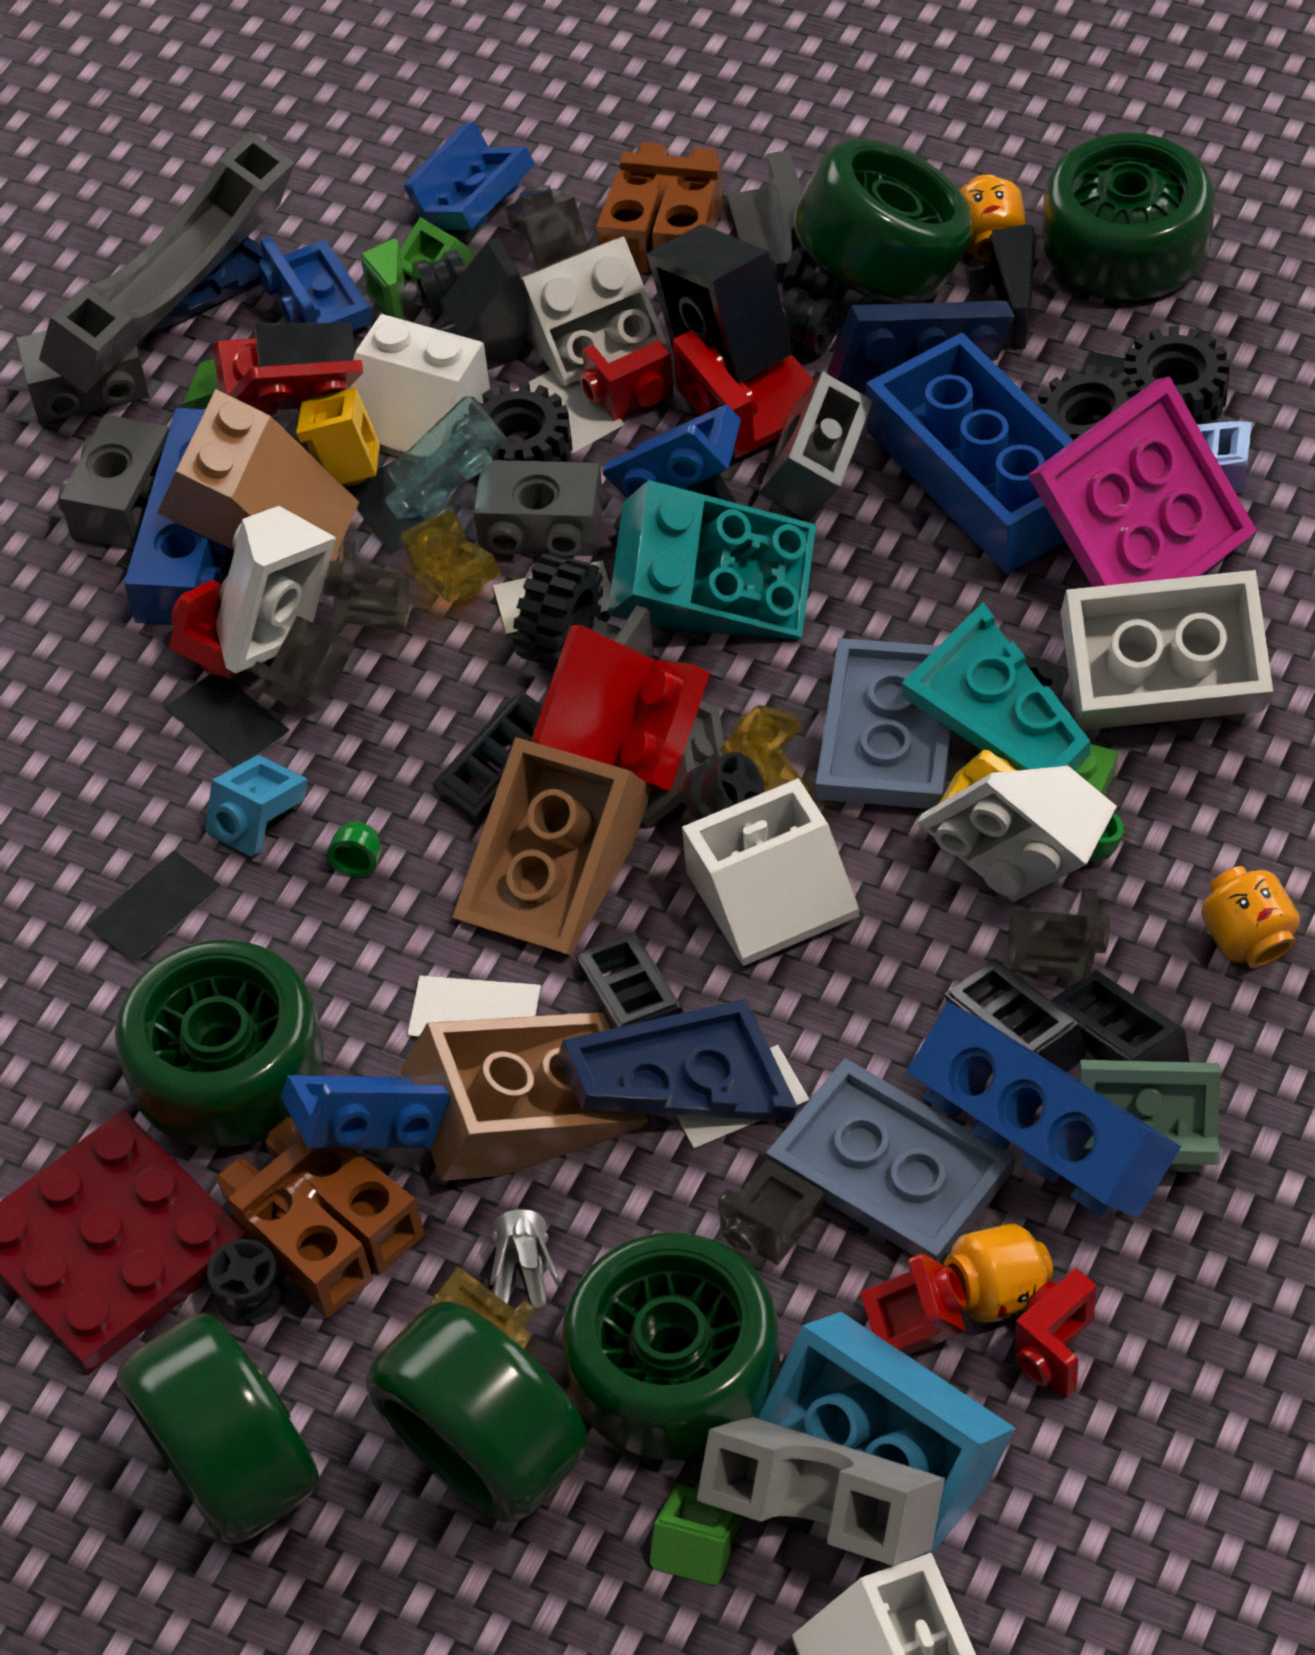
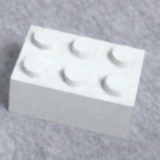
(1166, 650)

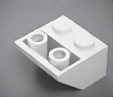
(587, 303)
(1022, 827)
(769, 871)
(889, 1614)

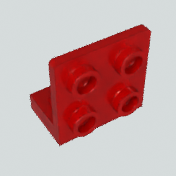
(277, 386)
(759, 401)
(621, 707)

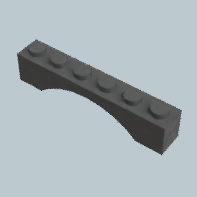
(116, 313)

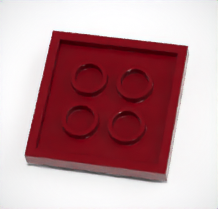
(108, 1240)

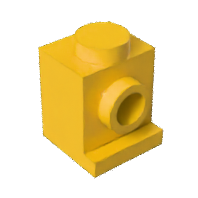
(340, 435)

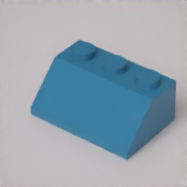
(879, 1401)

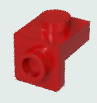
(628, 382)
(195, 629)
(917, 1306)
(1048, 1325)

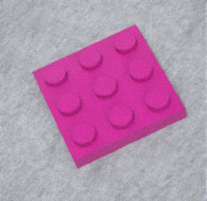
(1143, 494)

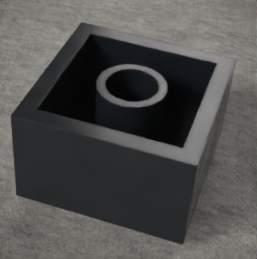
(725, 296)

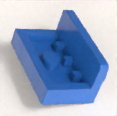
(466, 180)
(312, 285)
(679, 455)
(364, 1111)

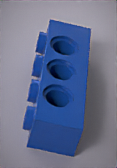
(166, 554)
(1125, 1154)

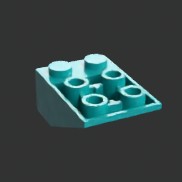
(711, 564)

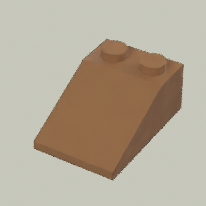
(247, 465)
(551, 846)
(508, 1093)

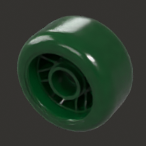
(1128, 216)
(883, 221)
(214, 1040)
(670, 1344)
(477, 1411)
(219, 1427)

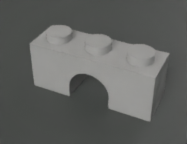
(865, 1499)

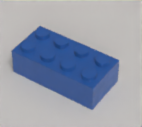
(970, 446)

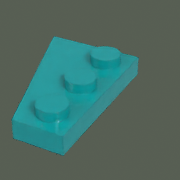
(994, 700)

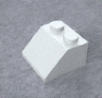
(415, 378)
(270, 581)

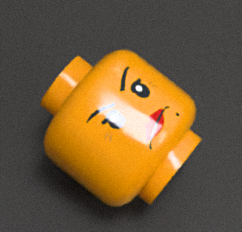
(994, 205)
(1250, 916)
(999, 1271)

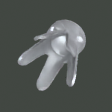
(522, 1240)

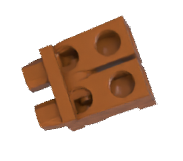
(660, 198)
(322, 1215)

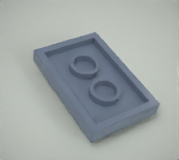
(874, 738)
(892, 1161)

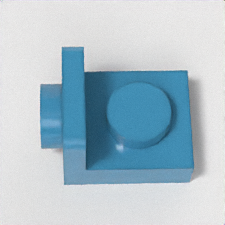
(248, 798)

